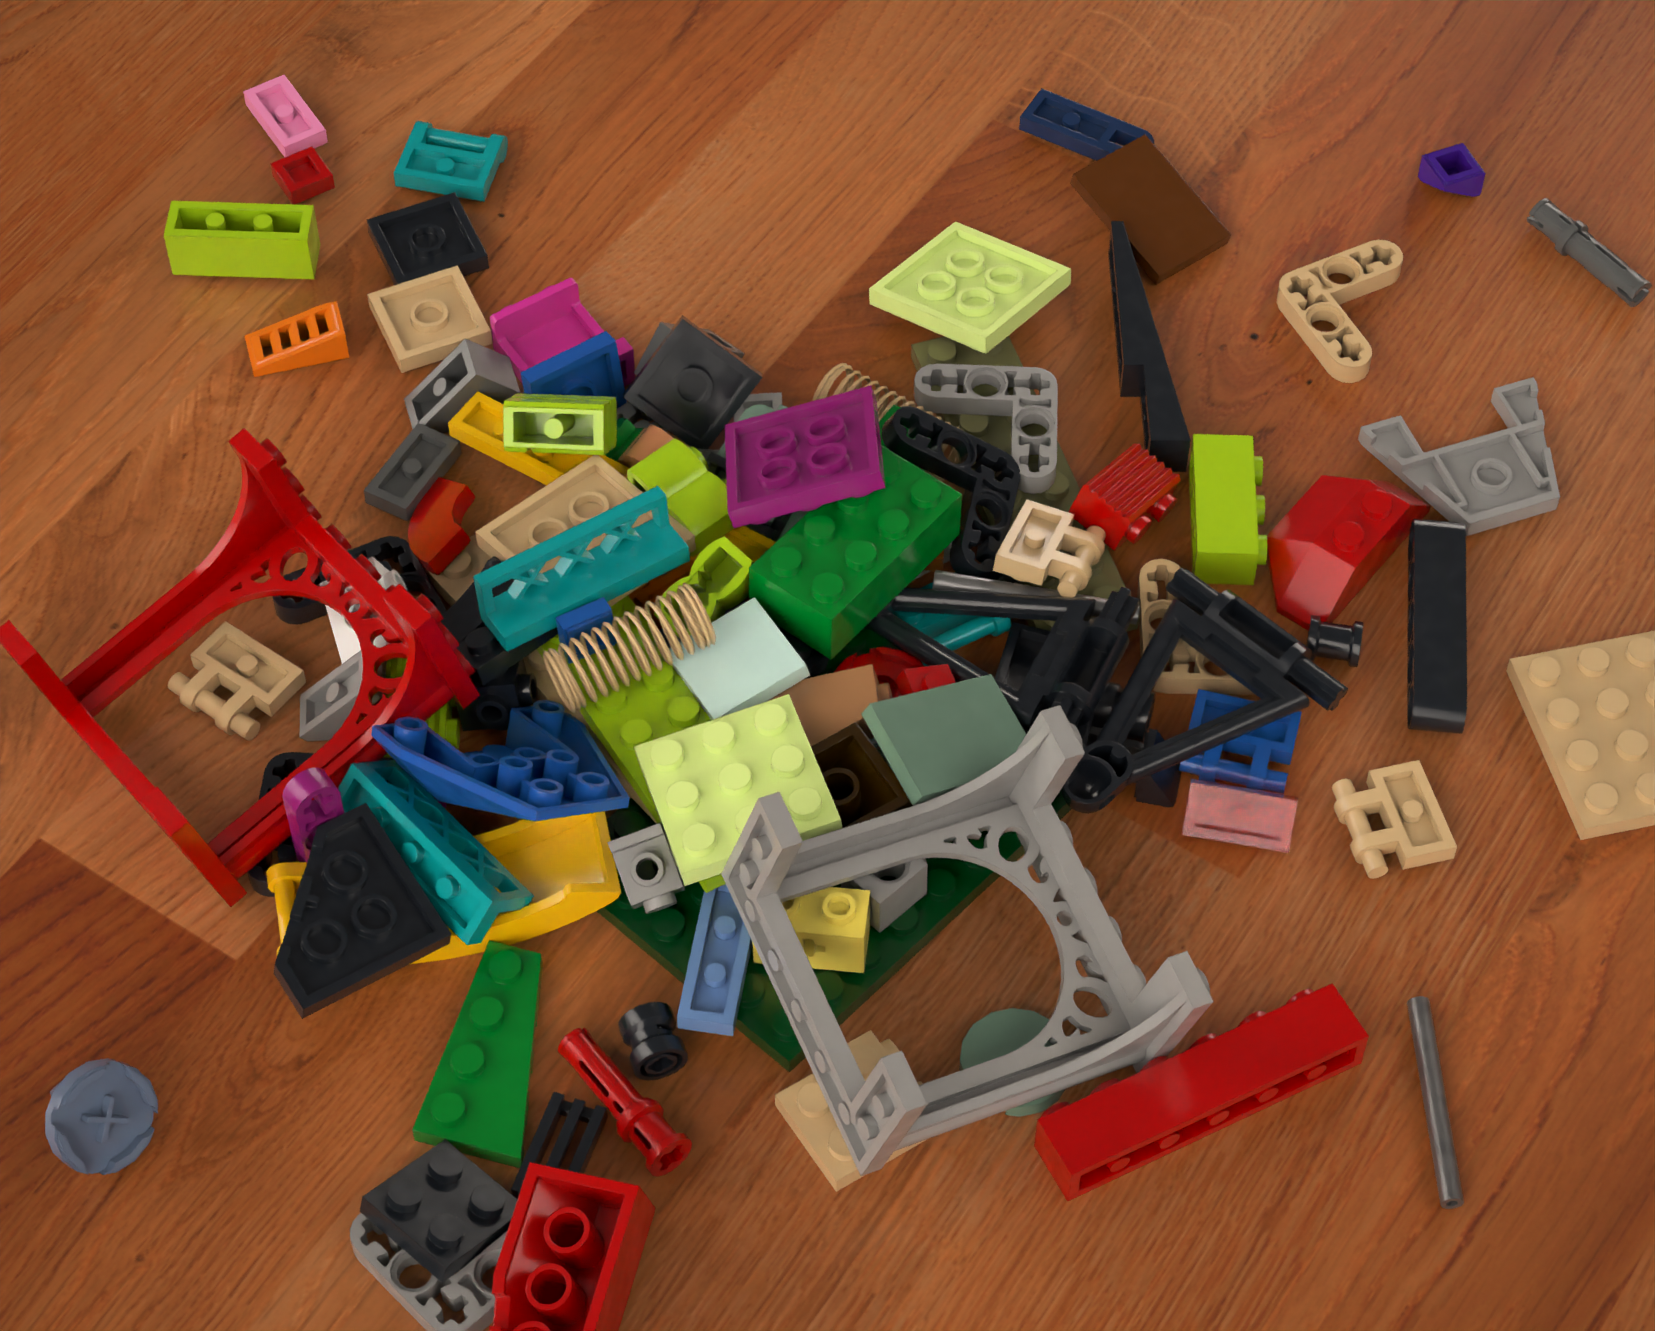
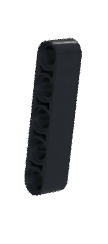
(1437, 627)

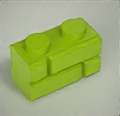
(560, 424)

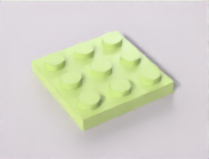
(970, 287)
(717, 770)

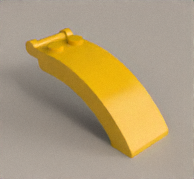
(556, 859)

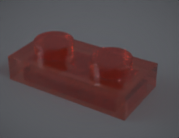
(1240, 815)

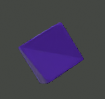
(1452, 171)

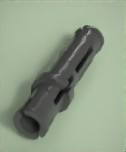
(1574, 240)

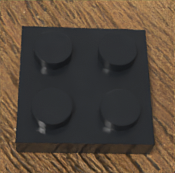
(427, 240)
(692, 385)
(440, 1210)

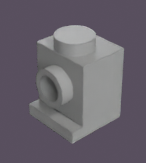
(642, 846)

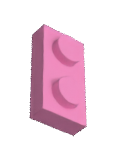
(285, 116)

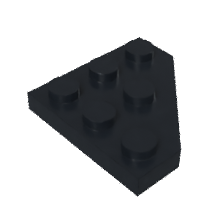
(353, 915)

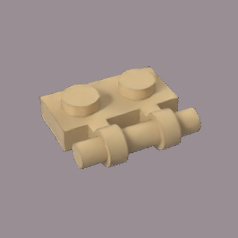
(1035, 544)
(244, 667)
(1408, 811)

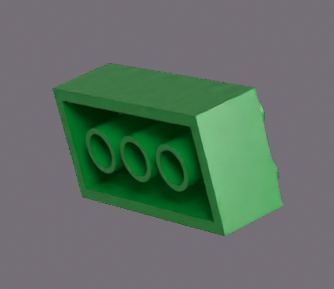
(855, 556)

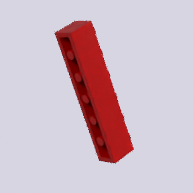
(1199, 1090)

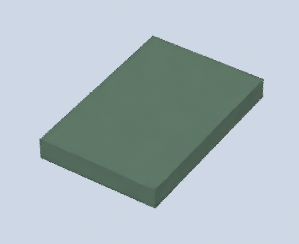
(944, 735)

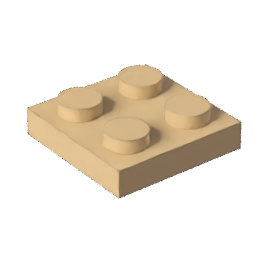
(428, 318)

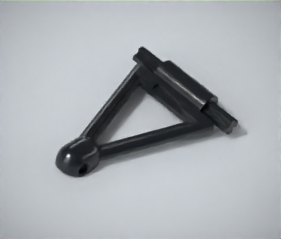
(1236, 641)
(1070, 666)

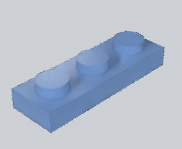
(715, 967)

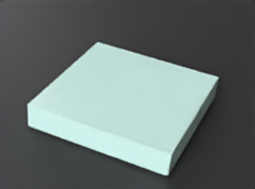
(744, 666)

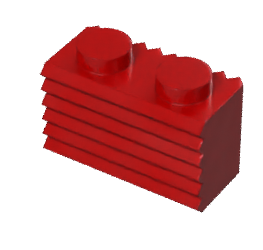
(1127, 497)

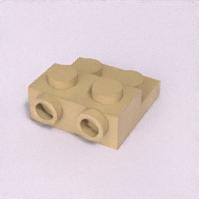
(814, 1124)

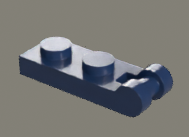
(1077, 126)

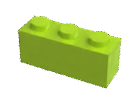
(242, 239)
(1226, 509)

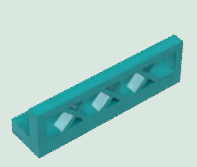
(580, 576)
(428, 842)

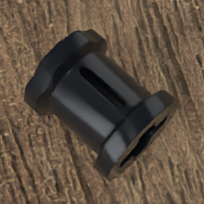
(1335, 640)

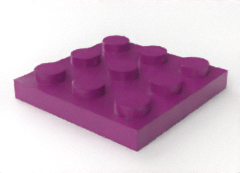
(803, 457)

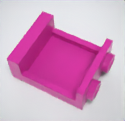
(548, 326)

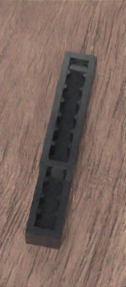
(1141, 358)

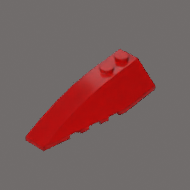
(570, 1252)

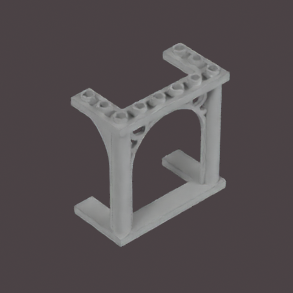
(1015, 796)

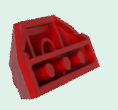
(1336, 544)

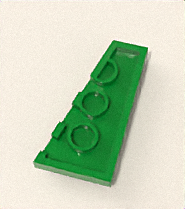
(486, 1068)

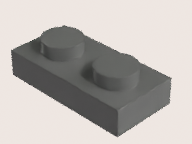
(412, 471)

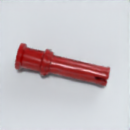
(638, 1118)

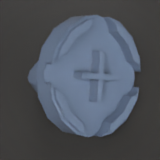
(101, 1116)

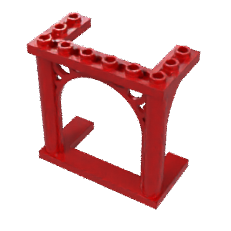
(262, 536)

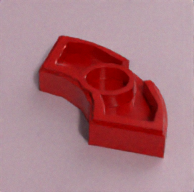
(436, 525)

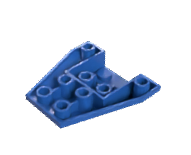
(540, 773)

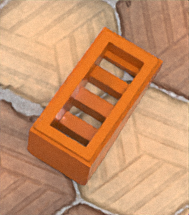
(320, 324)

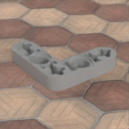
(1021, 406)
(458, 1291)

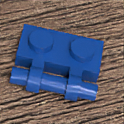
(1269, 743)

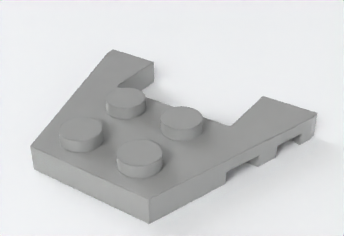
(1482, 478)

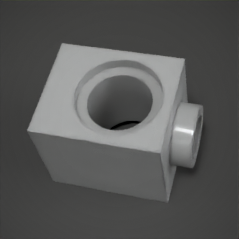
(892, 897)

